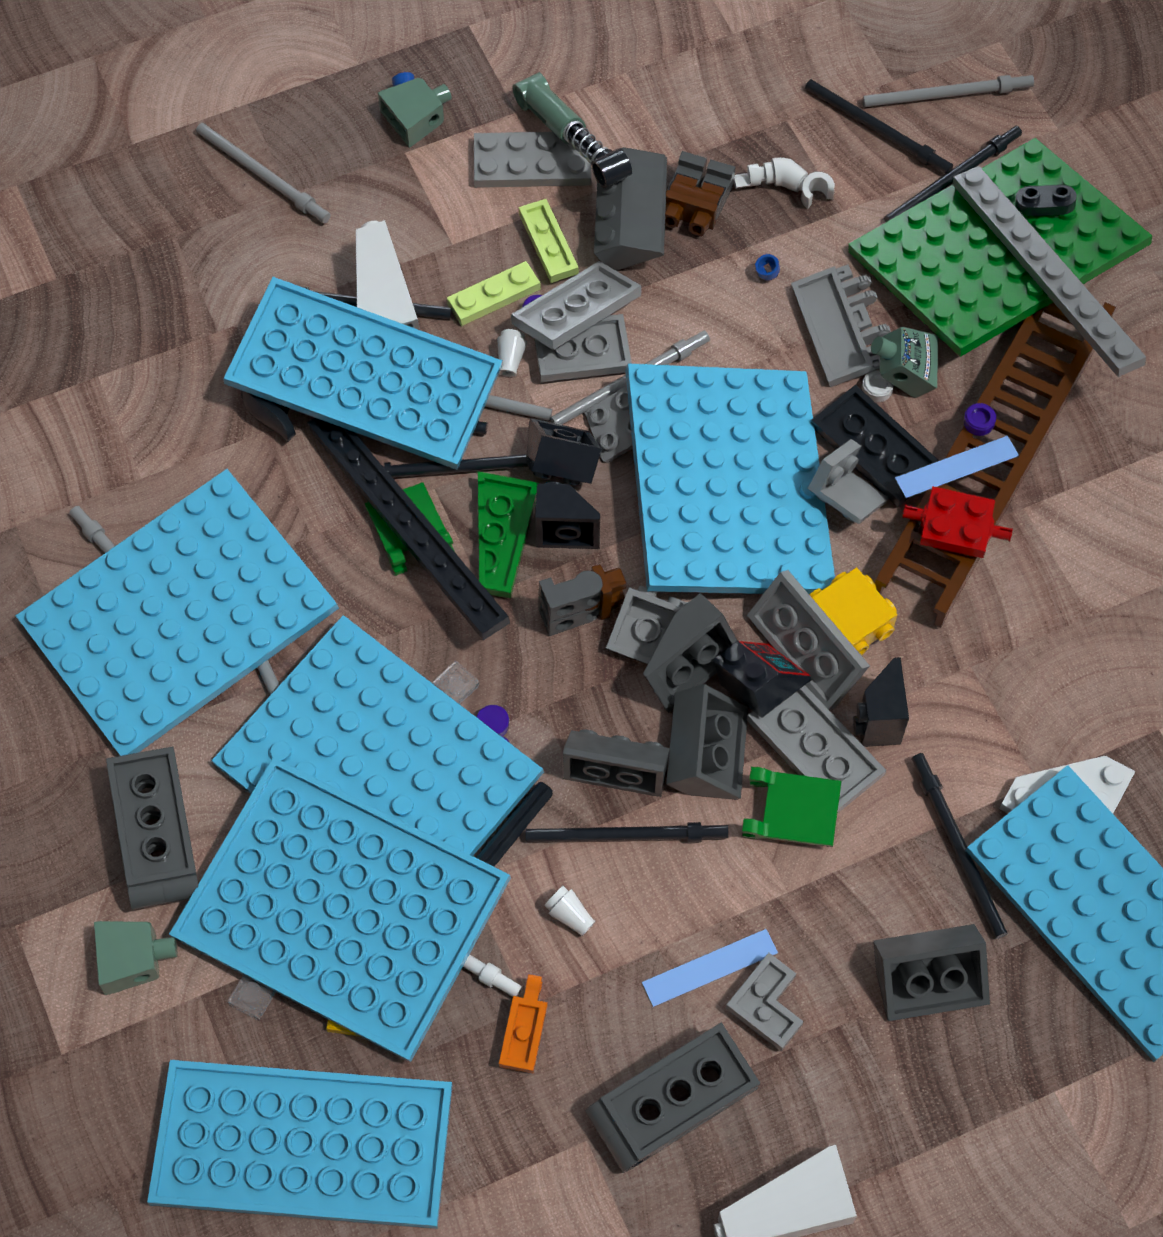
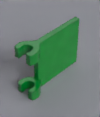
(391, 543)
(796, 808)

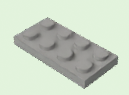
(527, 161)
(576, 305)
(808, 639)
(818, 744)

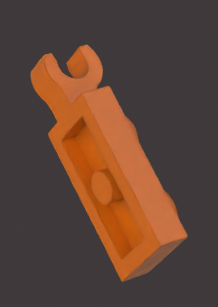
(524, 1028)

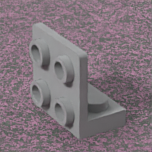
(611, 425)
(843, 489)

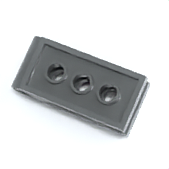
(150, 878)
(635, 1139)

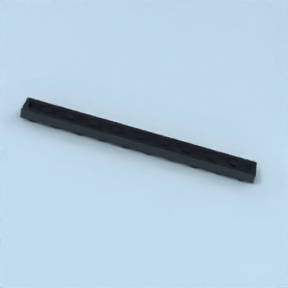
(412, 528)

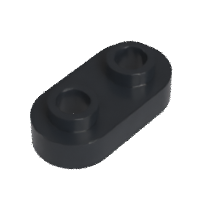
(1045, 200)

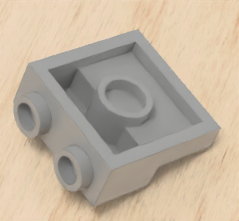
(642, 623)

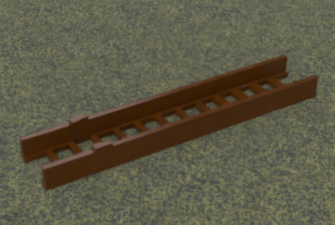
(1020, 466)

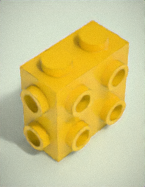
(857, 609)

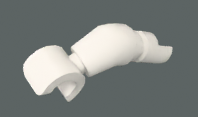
(787, 174)

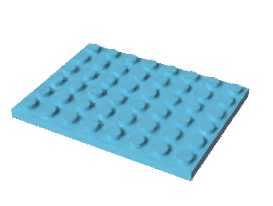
(726, 479)
(176, 613)
(385, 738)
(341, 908)

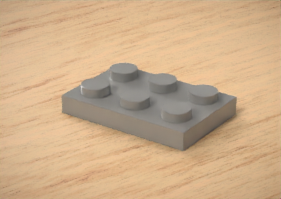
(594, 352)

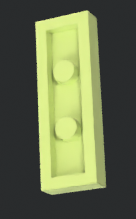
(548, 240)
(493, 293)

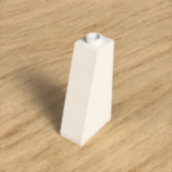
(380, 277)
(795, 1203)

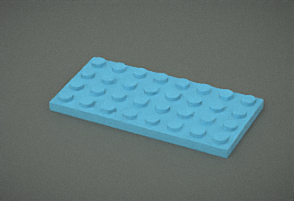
(363, 372)
(1087, 895)
(301, 1144)

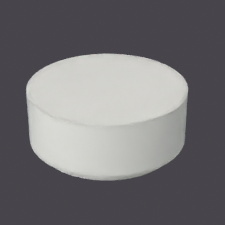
(877, 387)

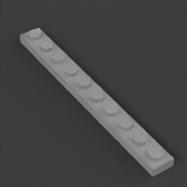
(1049, 272)

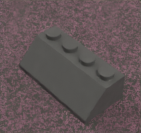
(632, 213)

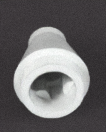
(510, 350)
(569, 910)

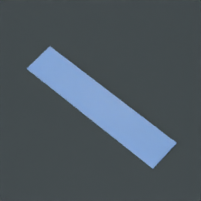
(956, 466)
(709, 967)

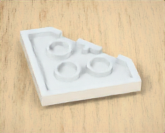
(1101, 774)

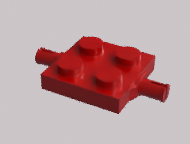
(957, 522)

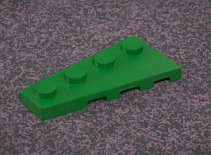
(503, 526)

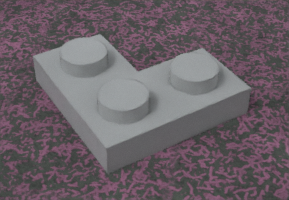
(758, 1005)

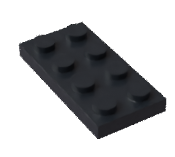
(885, 445)

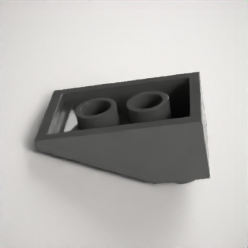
(688, 650)

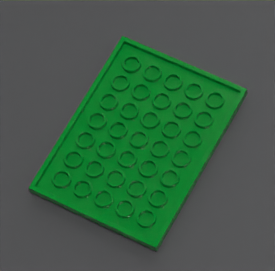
(960, 273)

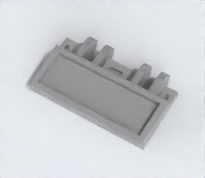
(837, 322)

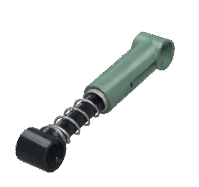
(607, 164)

